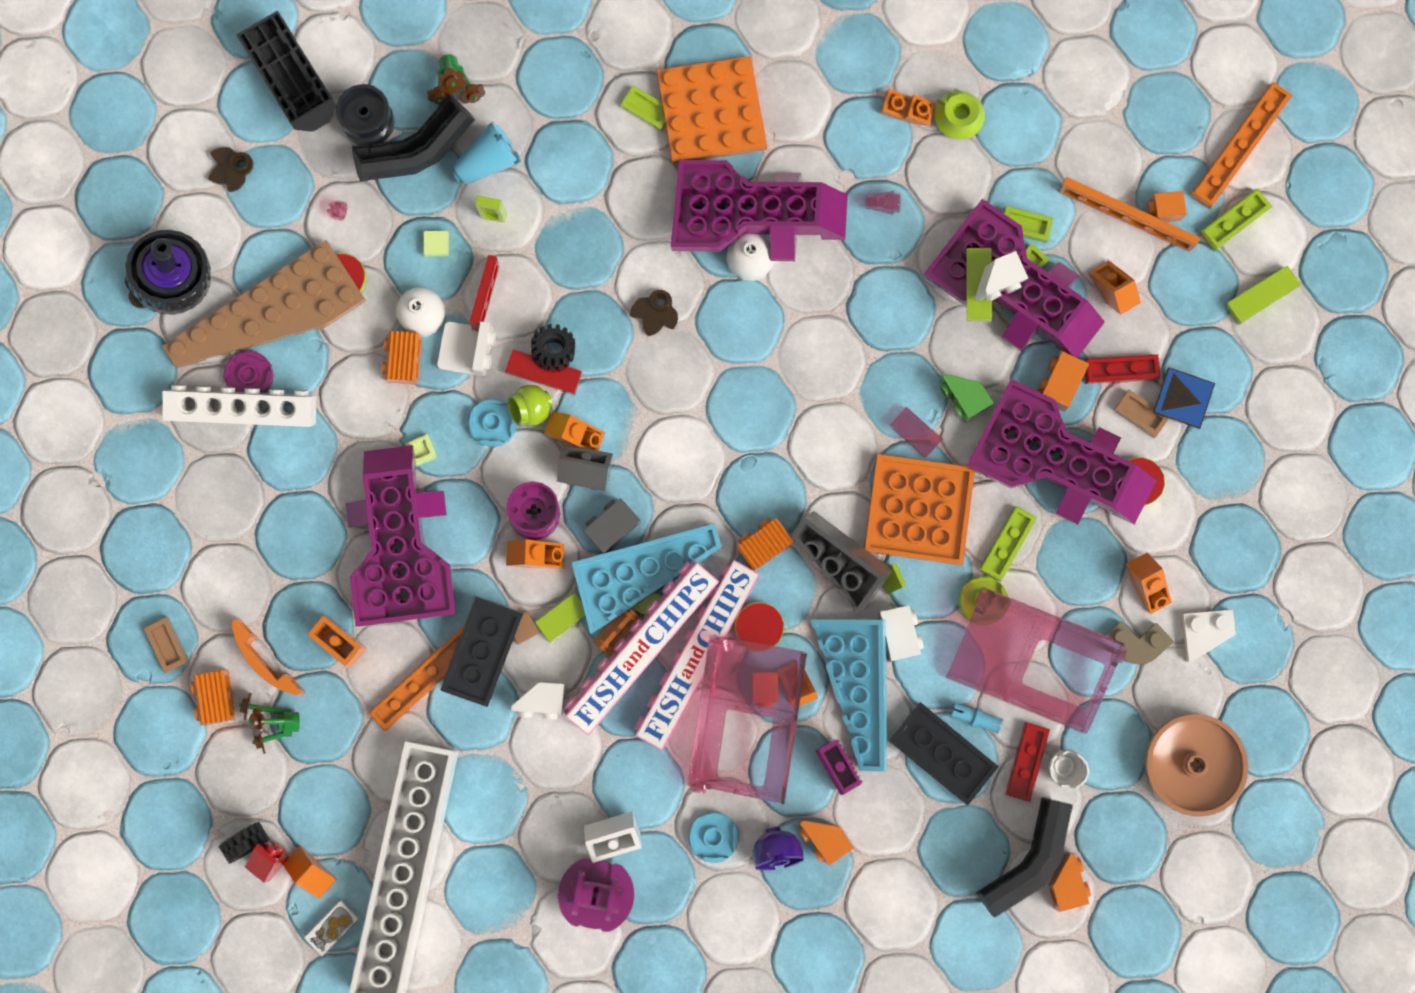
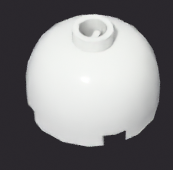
(746, 265)
(428, 317)

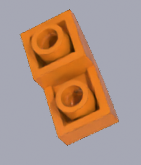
(907, 108)

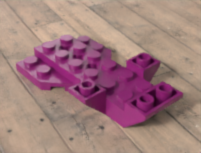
(777, 210)
(1044, 298)
(1086, 470)
(395, 512)

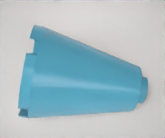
(485, 156)

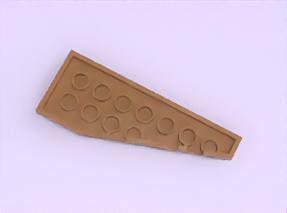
(291, 301)

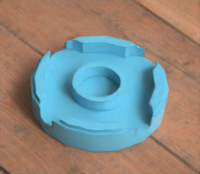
(491, 423)
(713, 837)

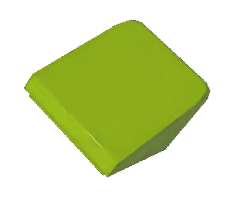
(894, 581)

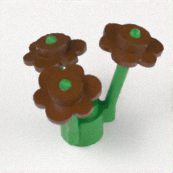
(451, 79)
(286, 721)

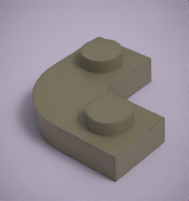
(1141, 649)

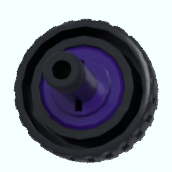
(168, 272)

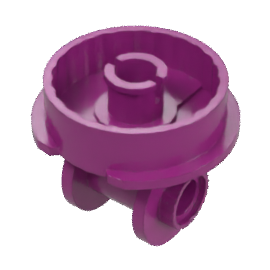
(596, 895)

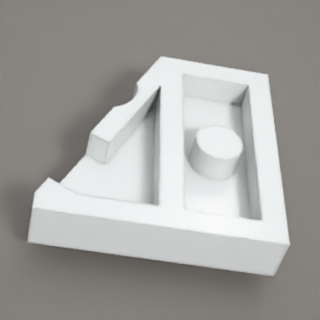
(1206, 631)

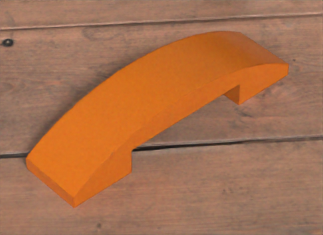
(244, 639)

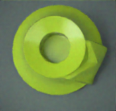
(959, 114)

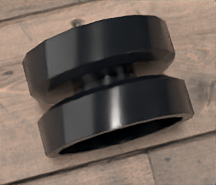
(365, 114)

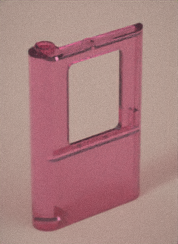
(1001, 645)
(752, 681)

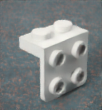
(466, 349)

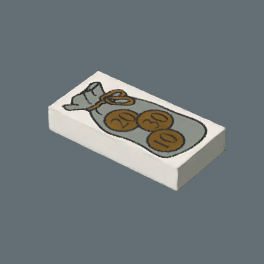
(332, 928)

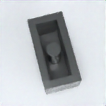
(584, 467)
(612, 525)

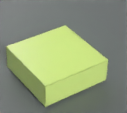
(436, 243)
(423, 449)

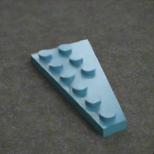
(629, 575)
(857, 673)

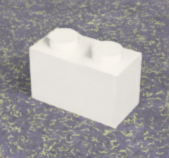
(901, 633)
(612, 836)

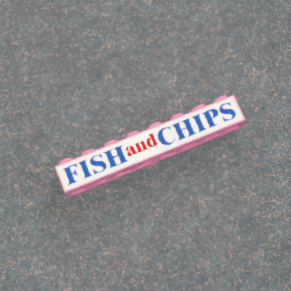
(640, 646)
(690, 663)

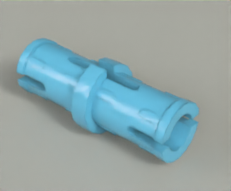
(976, 718)

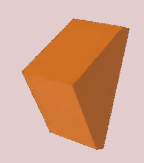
(309, 872)

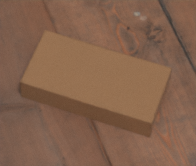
(1140, 413)
(166, 645)

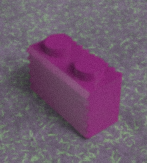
(838, 766)

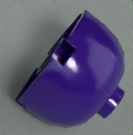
(777, 849)

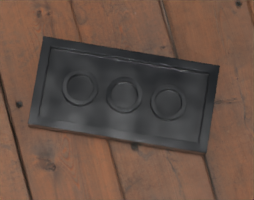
(481, 651)
(943, 753)

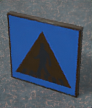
(1184, 398)

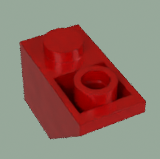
(266, 860)

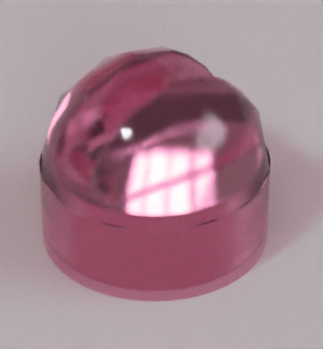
(337, 210)

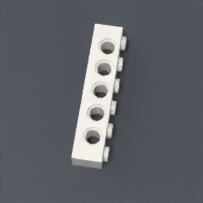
(176, 407)

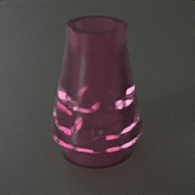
(884, 202)

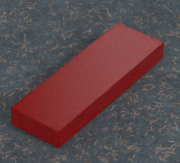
(484, 292)
(523, 367)
(1122, 369)
(1027, 761)

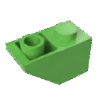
(967, 396)

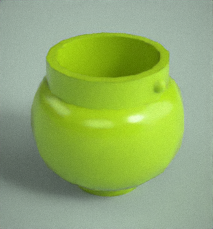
(529, 405)

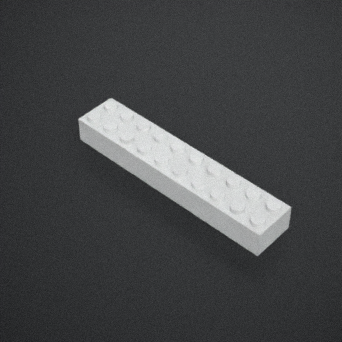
(404, 869)

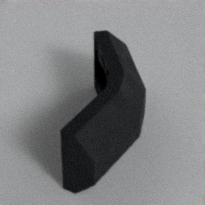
(288, 73)
(417, 150)
(1037, 865)

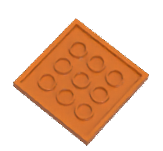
(712, 110)
(919, 510)

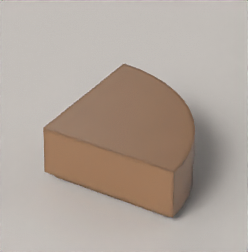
(526, 629)

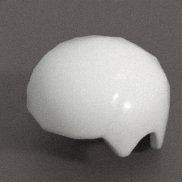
(1068, 769)

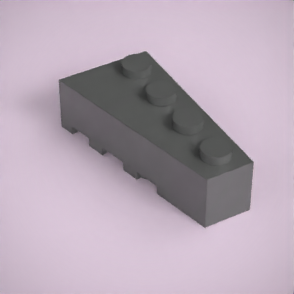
(842, 560)

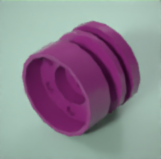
(520, 505)

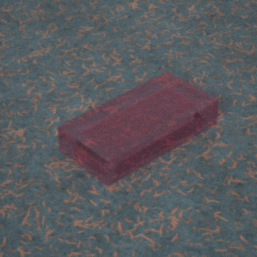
(916, 432)

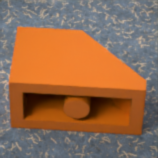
(1115, 286)

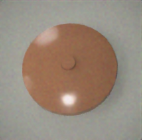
(1196, 765)

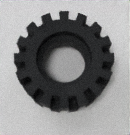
(553, 335)
(243, 842)

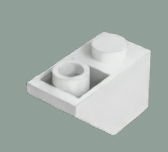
(1001, 275)
(542, 698)

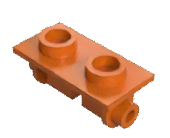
(615, 631)

